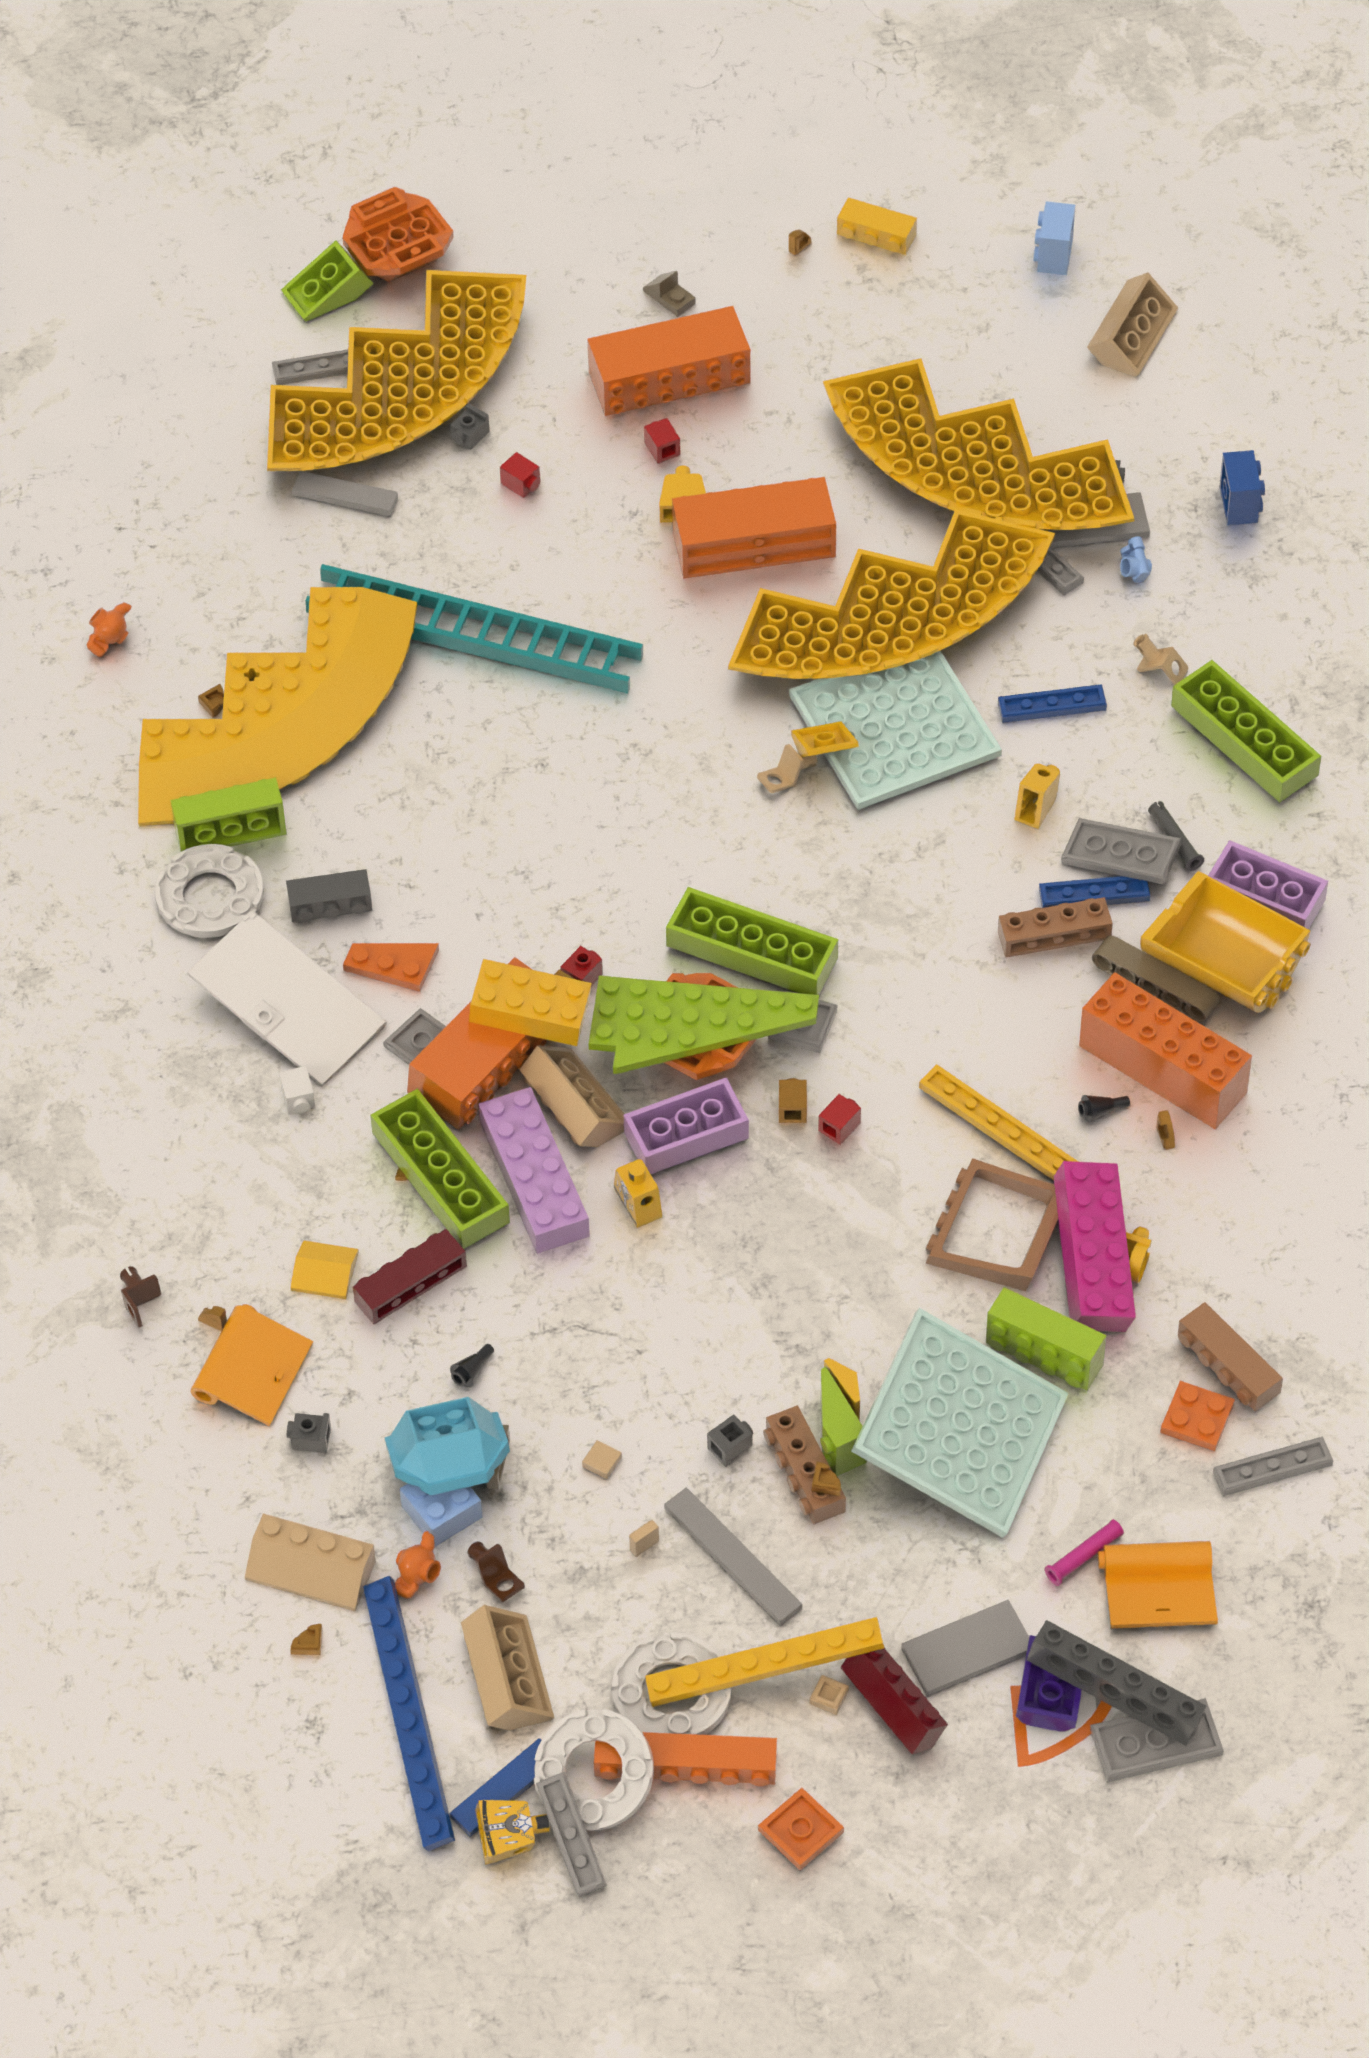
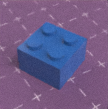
(1241, 487)

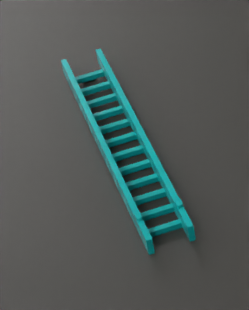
(512, 620)

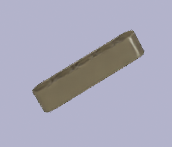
(1156, 978)

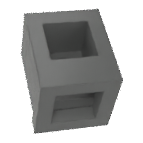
(470, 427)
(730, 1430)
(309, 1432)

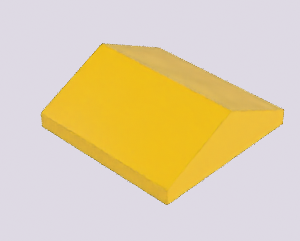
(823, 739)
(323, 1269)
(847, 1382)

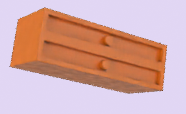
(669, 360)
(754, 527)
(1165, 1050)
(468, 1065)

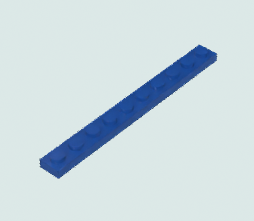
(409, 1714)

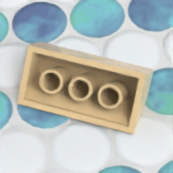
(1133, 325)
(573, 1095)
(309, 1562)
(506, 1668)

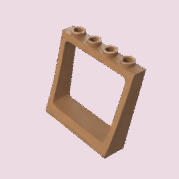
(1009, 1276)

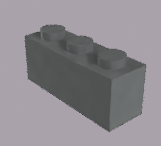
(329, 895)

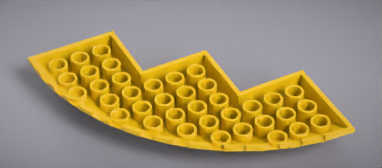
(400, 378)
(975, 455)
(894, 606)
(283, 708)

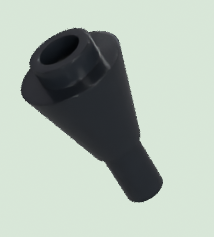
(1096, 1106)
(466, 1370)

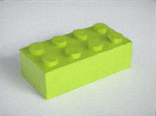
(230, 815)
(1045, 1339)

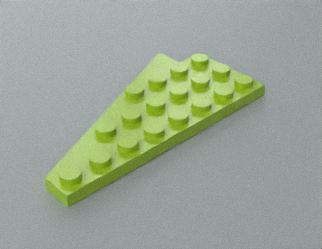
(673, 1020)

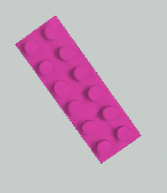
(1094, 1245)

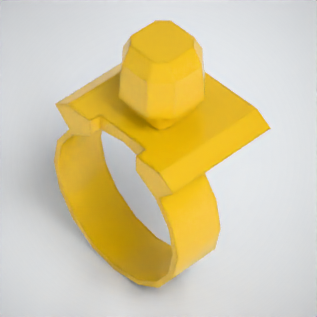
(1138, 1245)

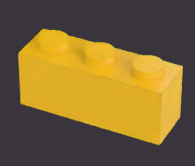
(876, 226)

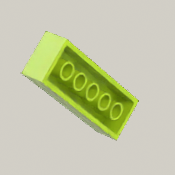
(1246, 731)
(751, 942)
(440, 1168)

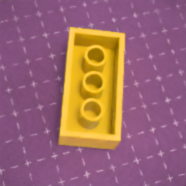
(530, 1002)

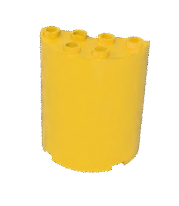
(1228, 942)

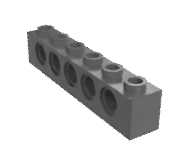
(1116, 1682)

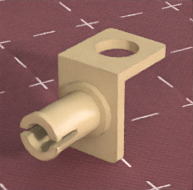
(1159, 658)
(788, 769)

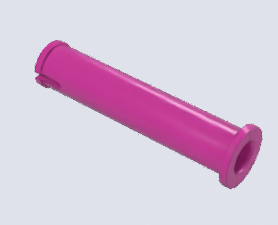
(1083, 1552)

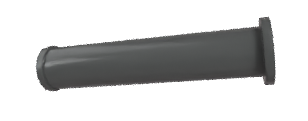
(1170, 828)

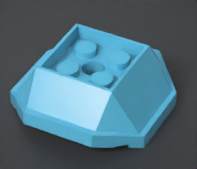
(447, 1446)

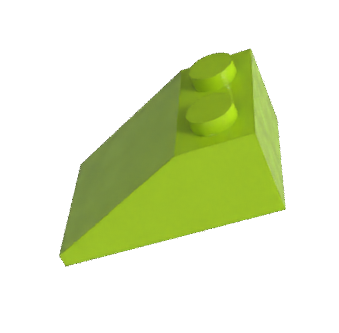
(327, 283)
(838, 1427)

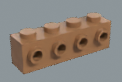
(1054, 927)
(1229, 1357)
(798, 1454)

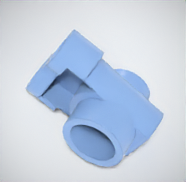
(1134, 560)

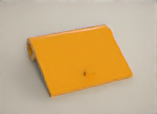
(247, 1361)
(1159, 1584)

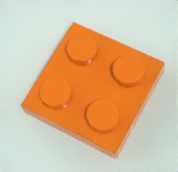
(1197, 1415)
(800, 1828)

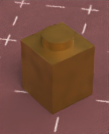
(792, 1101)

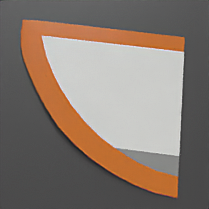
(1041, 1744)

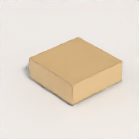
(602, 1459)
(644, 1538)
(829, 1694)

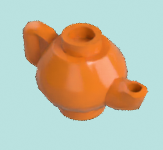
(108, 628)
(417, 1566)

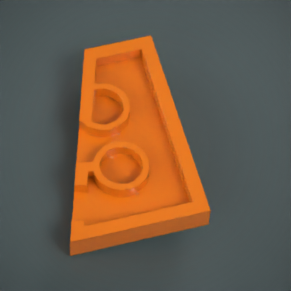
(392, 962)

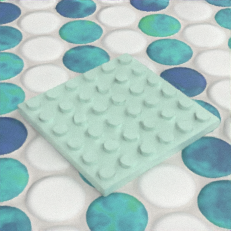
(908, 724)
(960, 1422)

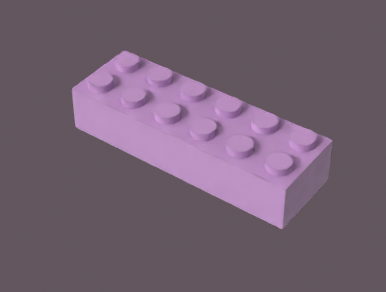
(534, 1170)

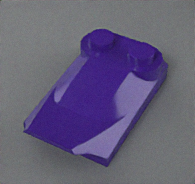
(1046, 1699)

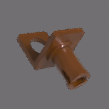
(138, 1292)
(494, 1570)

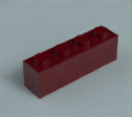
(409, 1276)
(896, 1699)

